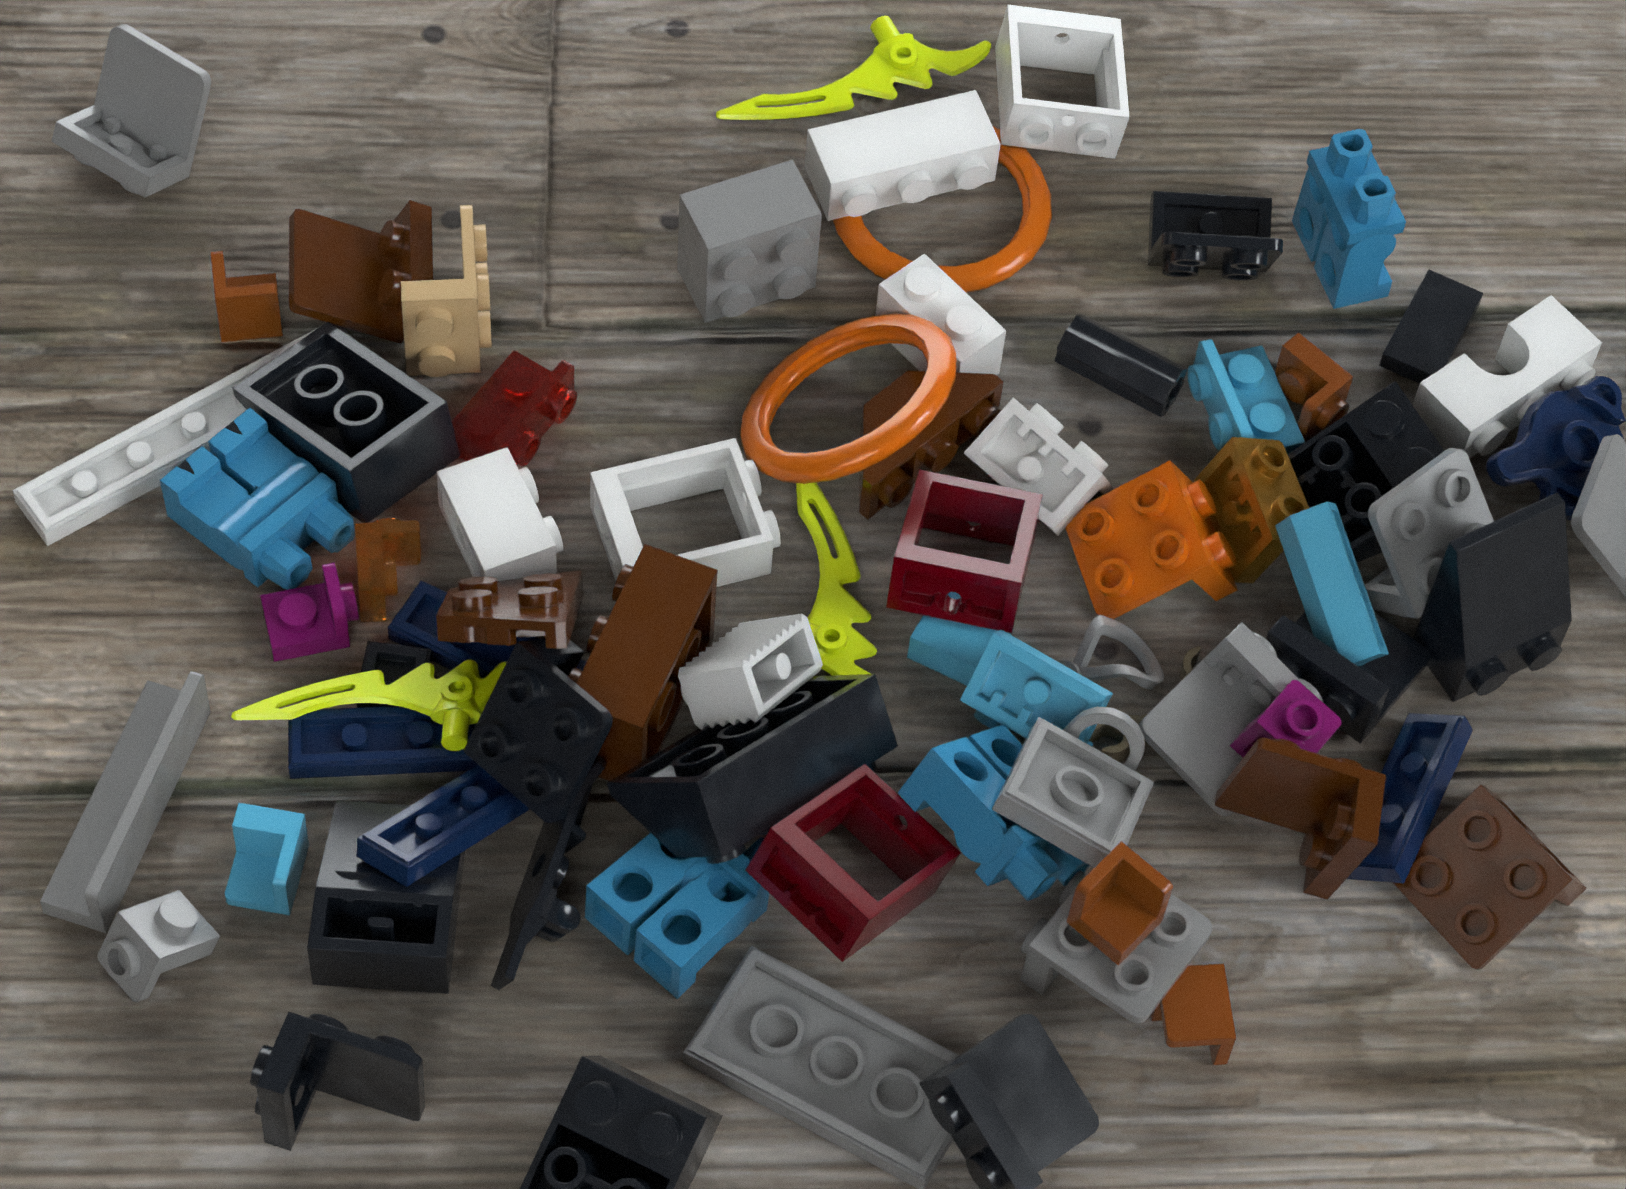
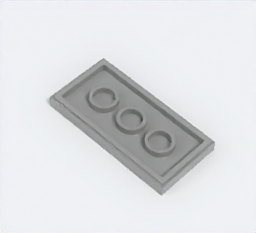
(825, 1065)

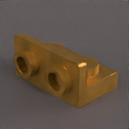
(1252, 494)

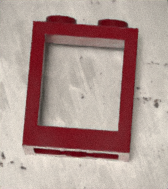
(987, 588)
(821, 891)

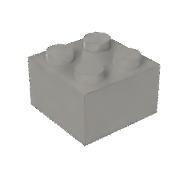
(748, 241)

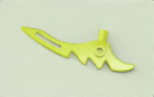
(893, 60)
(834, 606)
(450, 700)

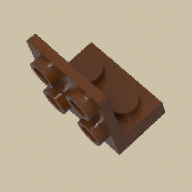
(356, 273)
(1313, 794)
(1485, 877)

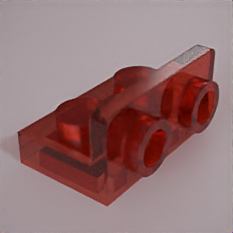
(515, 409)

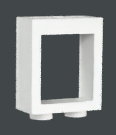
(1090, 47)
(679, 476)

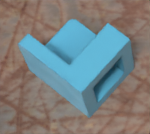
(267, 858)

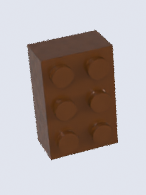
(635, 655)

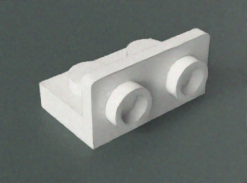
(1027, 454)

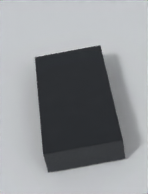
(1431, 327)

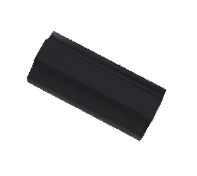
(1120, 365)

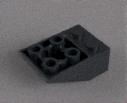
(1363, 460)
(373, 927)
(621, 1133)

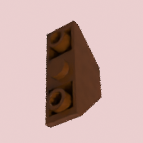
(965, 414)

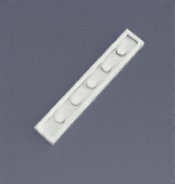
(133, 459)

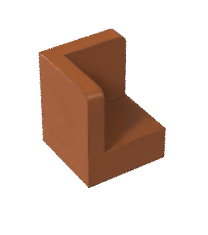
(245, 304)
(1119, 903)
(1199, 1012)

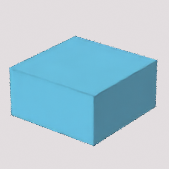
(949, 646)

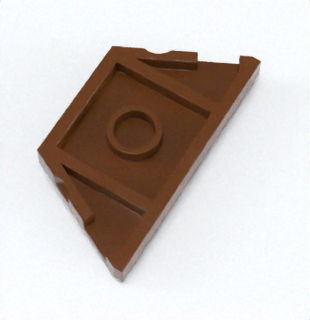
(502, 610)

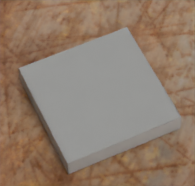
(1072, 794)

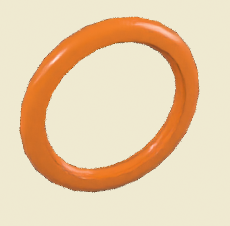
(989, 271)
(872, 447)

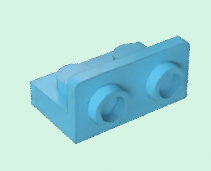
(1242, 396)
(1020, 684)

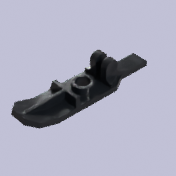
(536, 906)

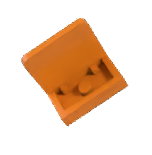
(1150, 541)

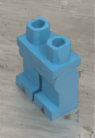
(1351, 219)
(257, 503)
(961, 786)
(673, 908)

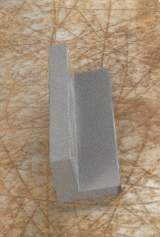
(127, 804)

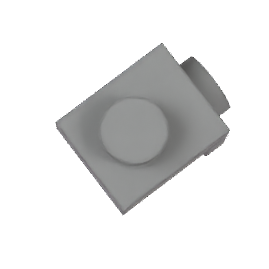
(153, 941)

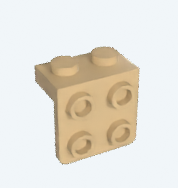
(450, 317)

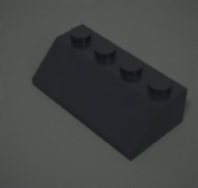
(743, 778)

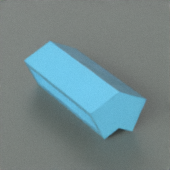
(1331, 583)

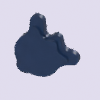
(1561, 440)

